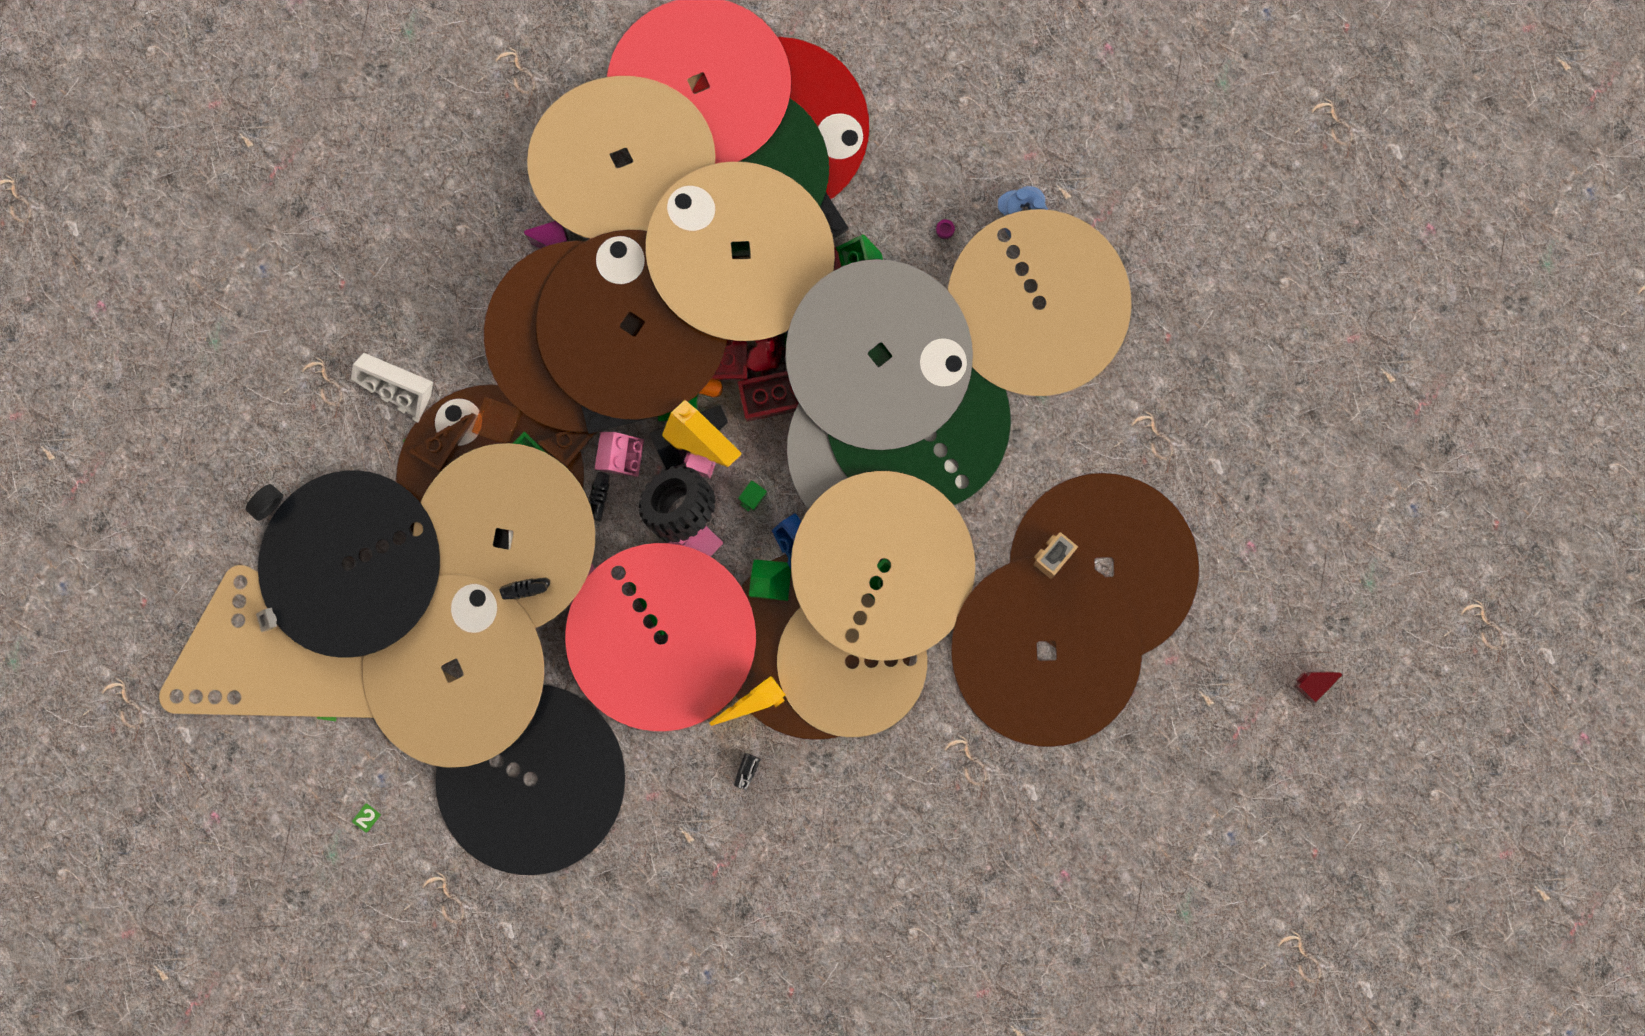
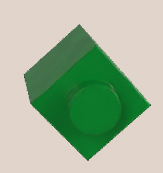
(752, 496)

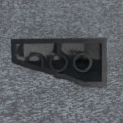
(674, 457)

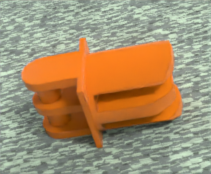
(712, 389)

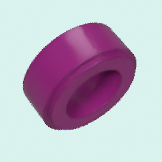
(945, 229)

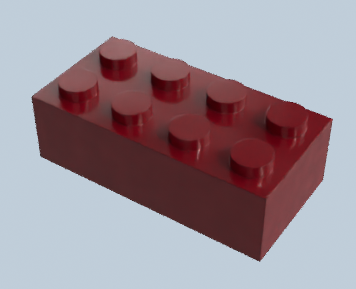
(767, 396)

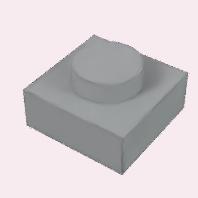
(266, 619)

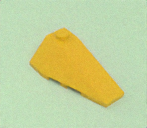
(694, 433)
(761, 697)

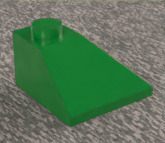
(858, 250)
(770, 580)

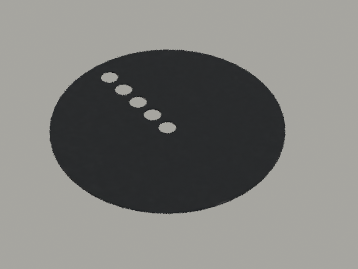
(303, 571)
(560, 816)

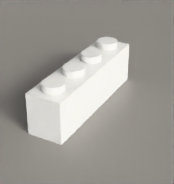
(393, 384)

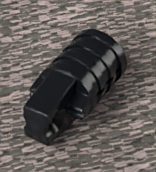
(746, 771)

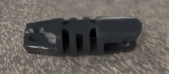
(599, 495)
(524, 588)

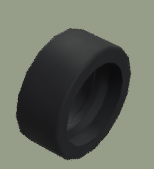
(264, 502)

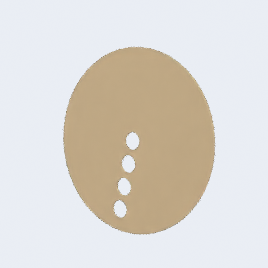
(838, 697)

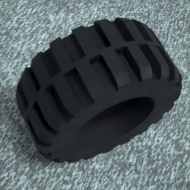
(689, 516)

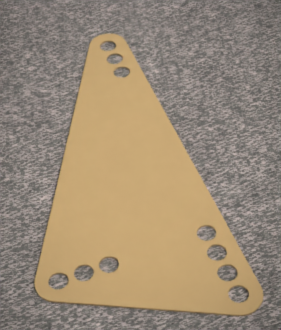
(264, 667)

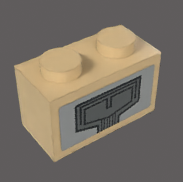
(1055, 555)

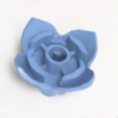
(1015, 199)

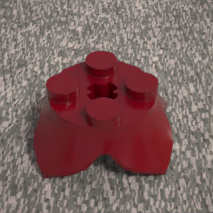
(766, 354)

